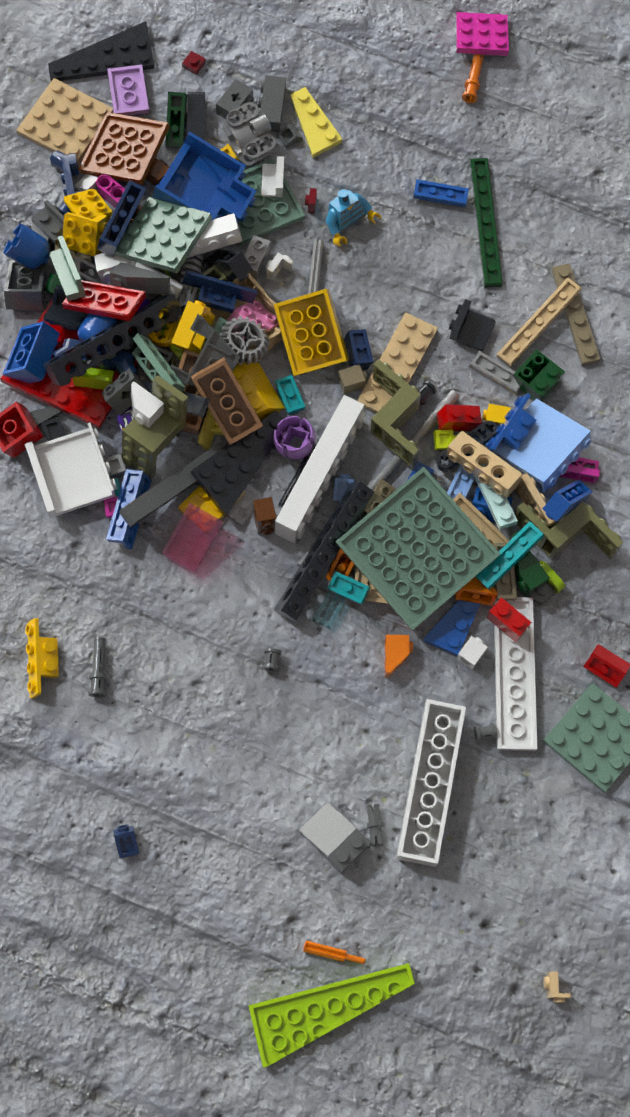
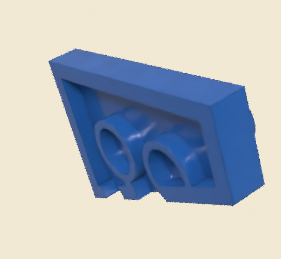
(453, 627)

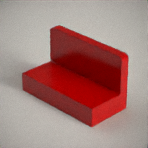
(607, 665)

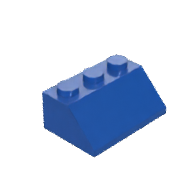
(30, 352)

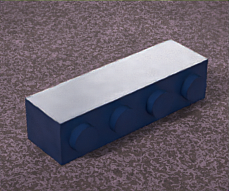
(121, 218)

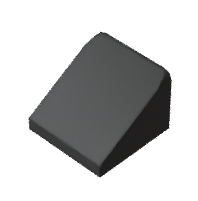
(290, 135)

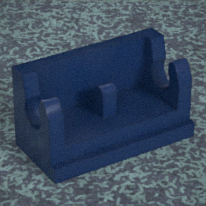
(358, 348)

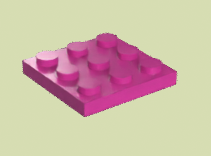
(482, 33)

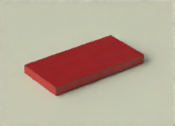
(107, 301)

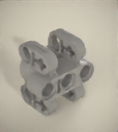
(249, 134)

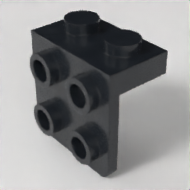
(63, 317)
(471, 327)

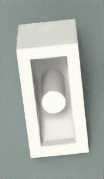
(145, 405)

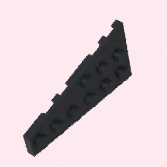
(120, 50)
(233, 467)

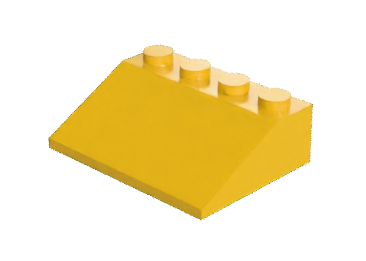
(311, 332)

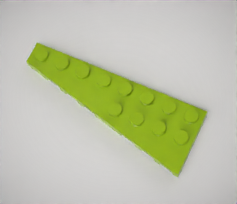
(304, 1016)

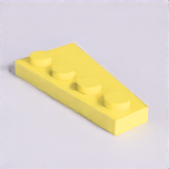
(316, 126)

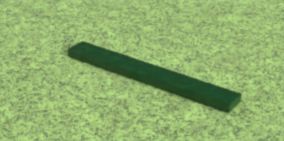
(486, 222)

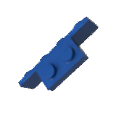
(516, 426)

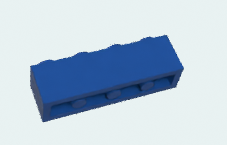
(566, 500)

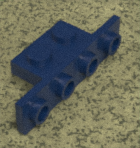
(219, 293)

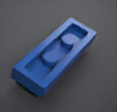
(440, 193)

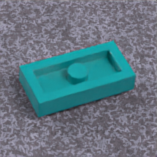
(290, 395)
(349, 587)

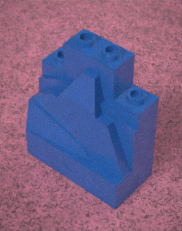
(206, 181)

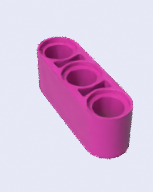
(111, 191)

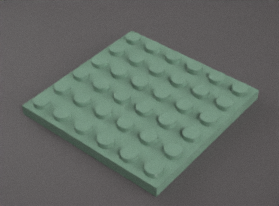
(417, 548)

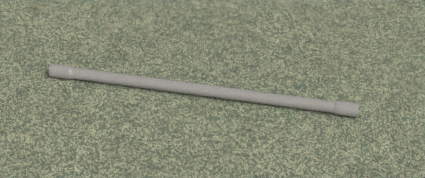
(451, 398)

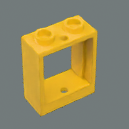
(186, 338)

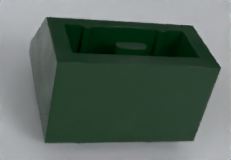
(538, 376)

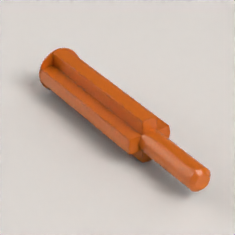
(330, 952)

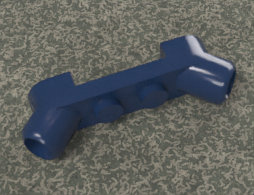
(68, 165)
(120, 363)

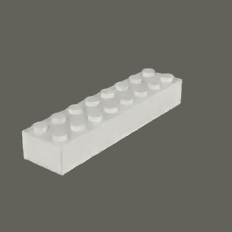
(319, 470)
(431, 783)

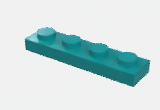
(510, 555)

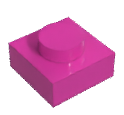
(110, 506)

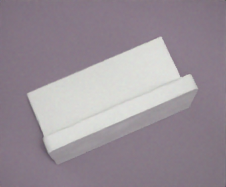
(273, 179)

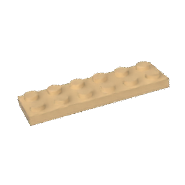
(403, 355)

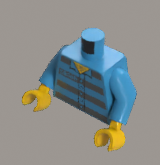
(347, 211)

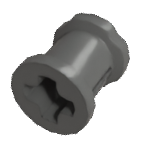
(271, 659)
(485, 732)

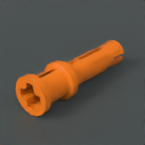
(472, 83)

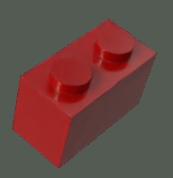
(459, 417)
(508, 620)

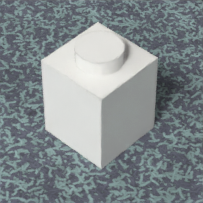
(472, 652)

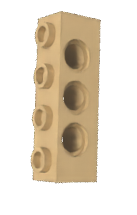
(481, 455)

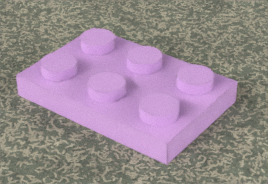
(128, 90)

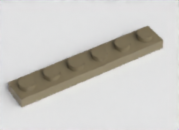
(577, 320)

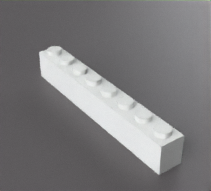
(218, 234)

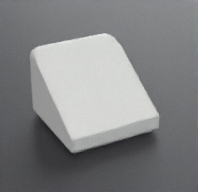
(86, 183)

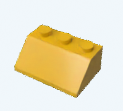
(258, 389)

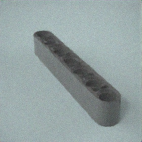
(164, 491)

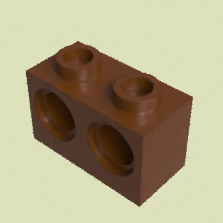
(264, 515)

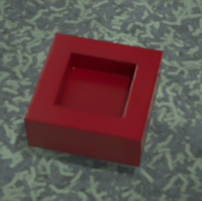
(193, 62)
(310, 200)

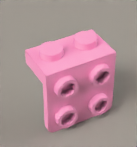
(257, 312)

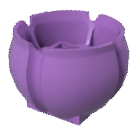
(295, 427)

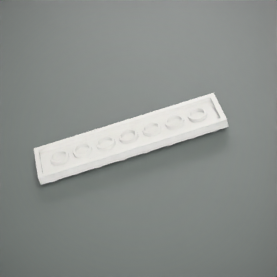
(516, 685)

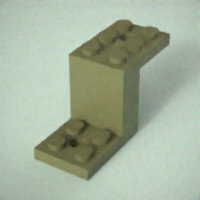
(395, 413)
(144, 444)
(577, 522)

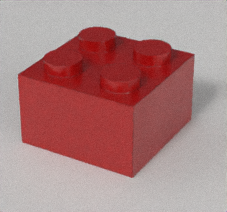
(17, 429)

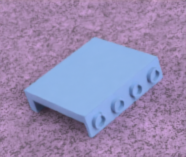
(548, 445)

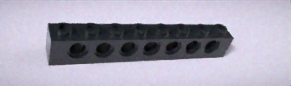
(56, 367)
(323, 551)

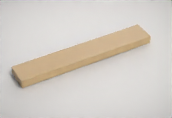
(539, 322)

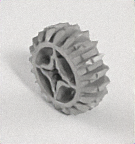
(253, 337)

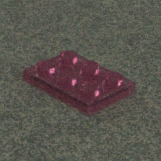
(192, 537)

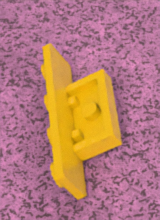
(41, 657)

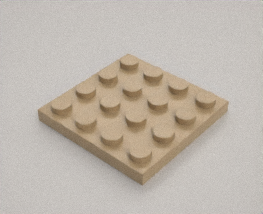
(63, 120)

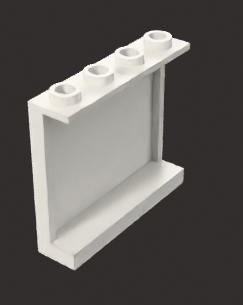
(71, 471)

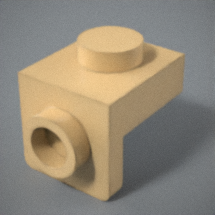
(552, 985)

